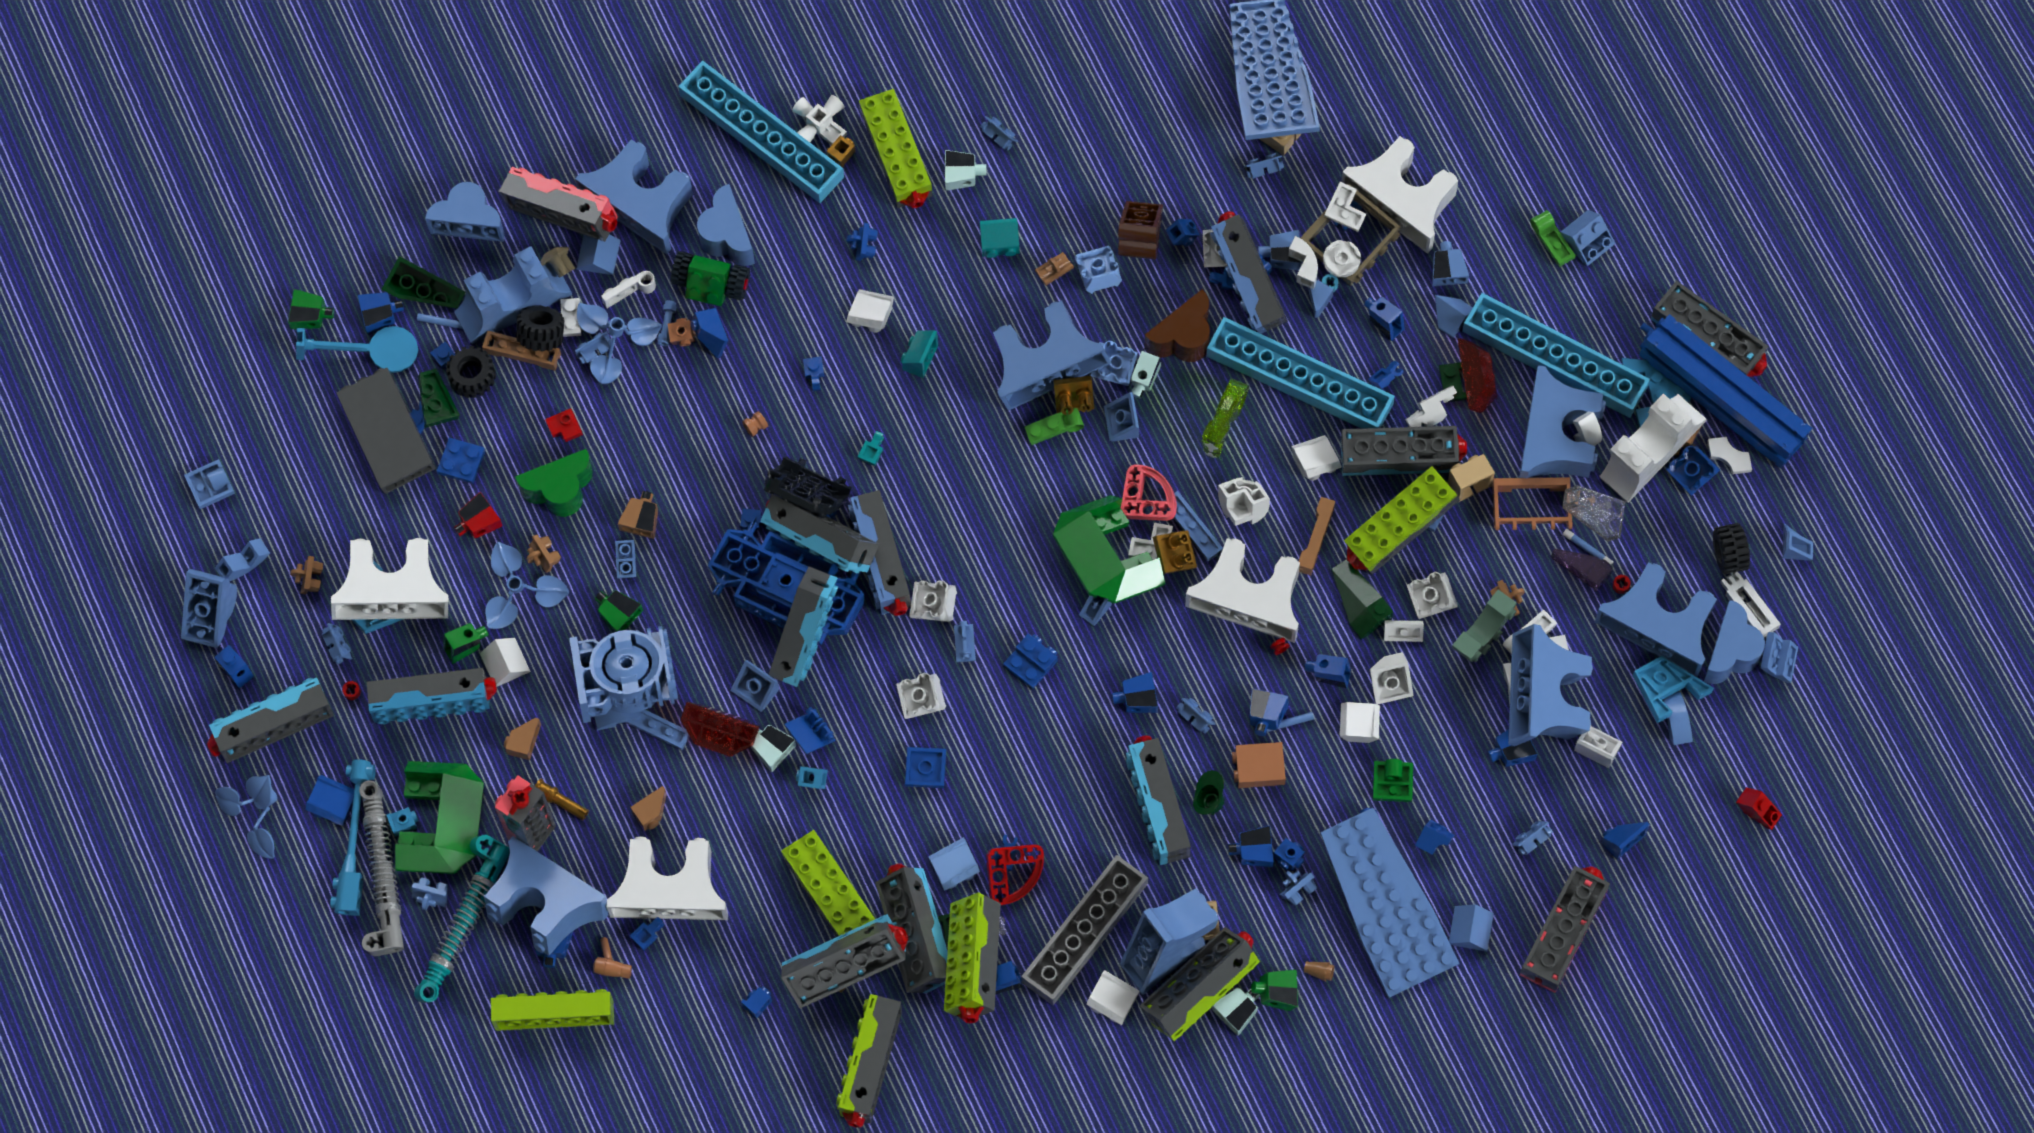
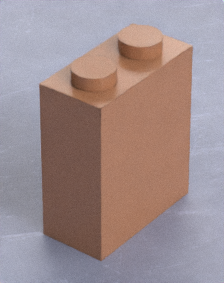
(1259, 765)

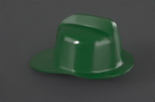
(1209, 793)

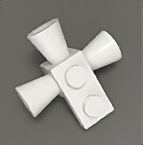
(820, 119)

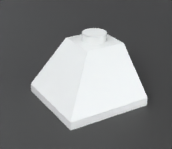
(1391, 679)

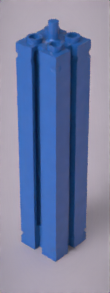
(1723, 390)

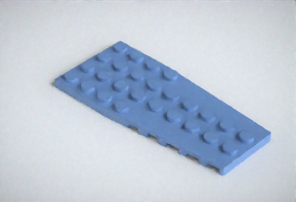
(1270, 72)
(1387, 904)

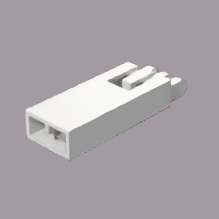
(1757, 611)

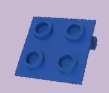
(810, 731)

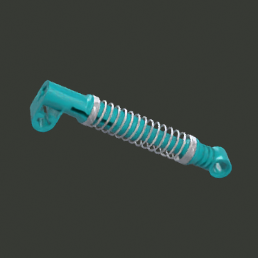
(466, 915)

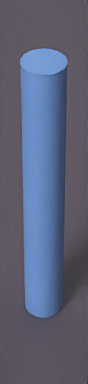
(438, 320)
(1295, 720)

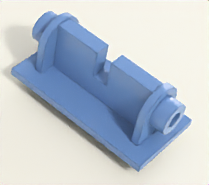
(1004, 136)
(1271, 164)
(586, 351)
(334, 636)
(964, 642)
(1190, 709)
(1526, 840)

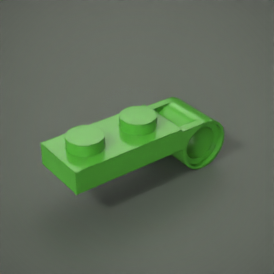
(1551, 238)
(1054, 426)

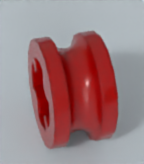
(1627, 582)
(1279, 646)
(351, 696)

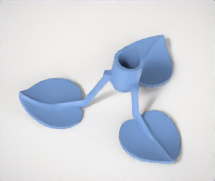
(593, 317)
(501, 612)
(263, 796)

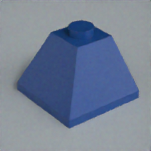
(710, 330)
(1623, 837)

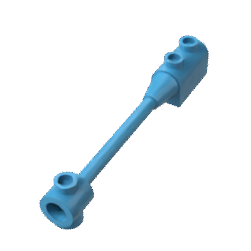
(349, 883)

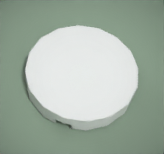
(1341, 258)

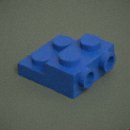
(1031, 660)

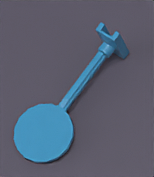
(389, 348)

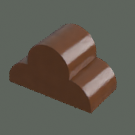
(1140, 230)
(1182, 332)

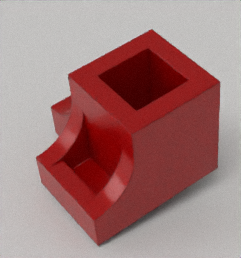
(564, 425)

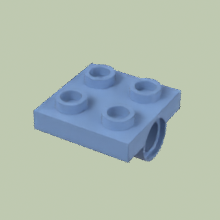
(209, 484)

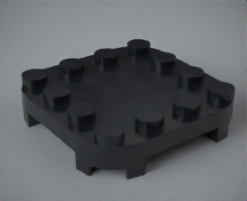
(806, 487)

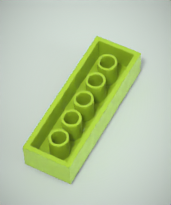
(552, 1010)

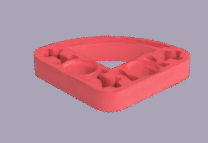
(1136, 500)

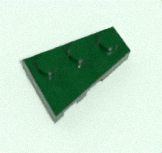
(435, 399)

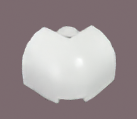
(1243, 500)

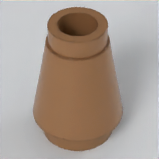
(1320, 970)

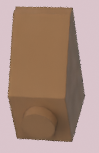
(523, 739)
(650, 809)

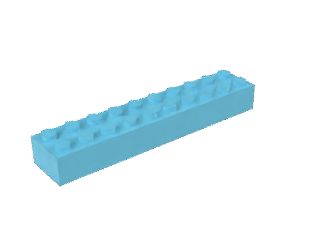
(761, 131)
(1563, 357)
(1299, 375)

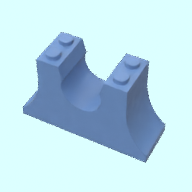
(640, 209)
(498, 302)
(1032, 370)
(1546, 445)
(1661, 632)
(1535, 692)
(539, 882)
(1167, 939)

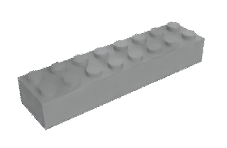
(1084, 930)

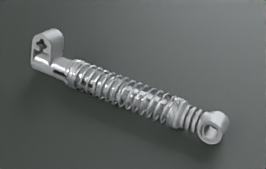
(388, 907)

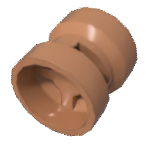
(755, 423)

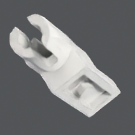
(1431, 409)

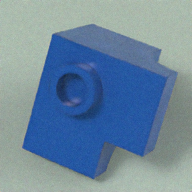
(1433, 836)

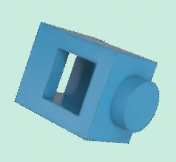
(803, 777)
(406, 826)

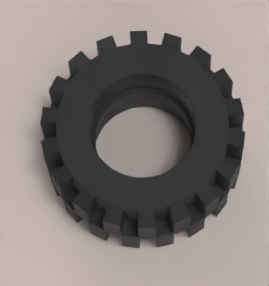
(540, 328)
(474, 385)
(1731, 548)

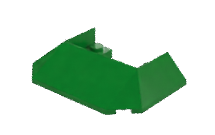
(1083, 542)
(457, 820)

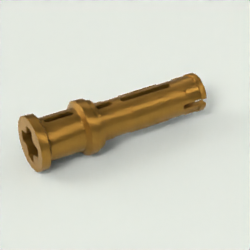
(552, 795)

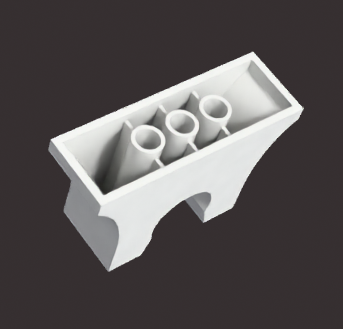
(1407, 205)
(1651, 446)
(395, 595)
(1255, 606)
(677, 896)

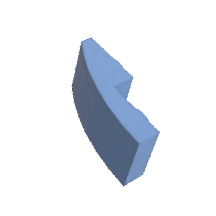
(625, 559)

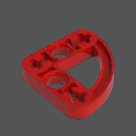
(1005, 860)

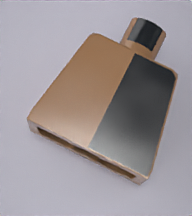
(640, 516)

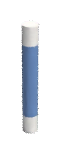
(1585, 546)

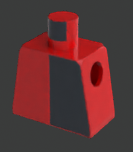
(477, 518)

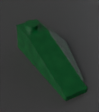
(417, 284)
(1362, 603)

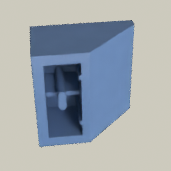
(1588, 237)

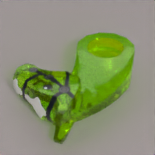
(1227, 412)

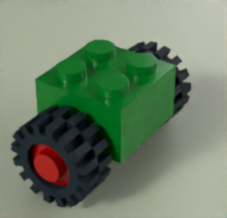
(709, 279)

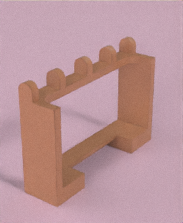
(1508, 484)

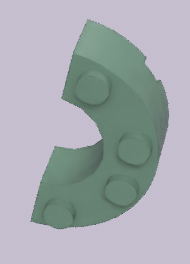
(1486, 628)

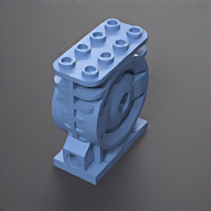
(616, 651)

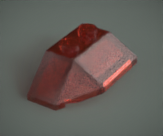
(1477, 375)
(718, 729)

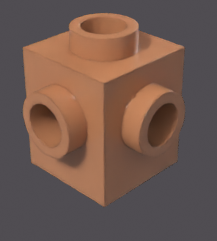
(676, 330)

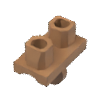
(1054, 268)
(539, 554)
(310, 567)
(1515, 594)

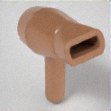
(609, 967)

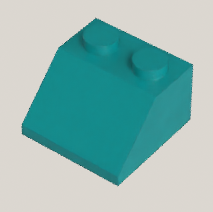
(999, 237)
(920, 352)

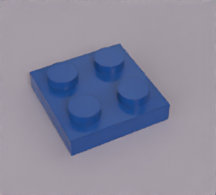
(461, 460)
(925, 767)

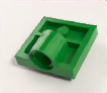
(1393, 781)

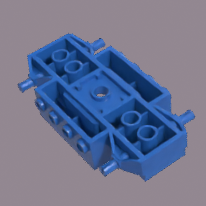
(759, 569)

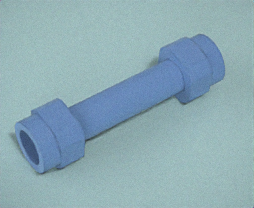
(669, 308)

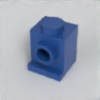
(757, 1001)

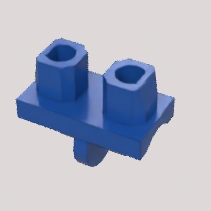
(860, 239)

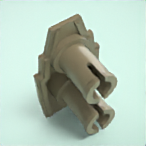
(559, 260)

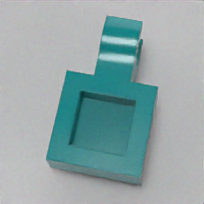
(871, 450)

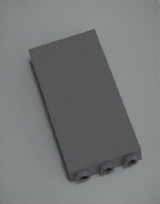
(386, 430)

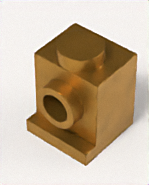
(838, 146)

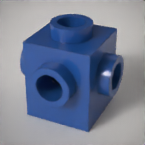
(1182, 232)
(1289, 855)

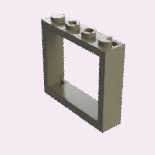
(1369, 262)

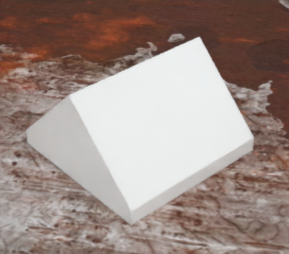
(504, 660)
(1598, 746)

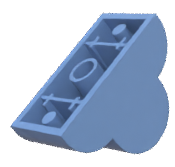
(465, 215)
(723, 230)
(207, 607)
(1736, 647)

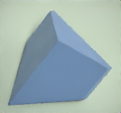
(1451, 314)
(1796, 546)

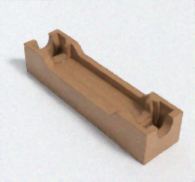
(510, 348)
(1309, 556)

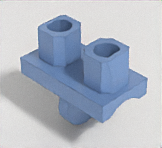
(1304, 882)
(428, 895)

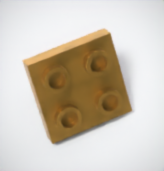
(1073, 393)
(1175, 551)

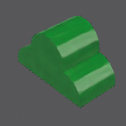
(558, 483)

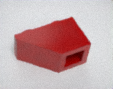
(1759, 807)

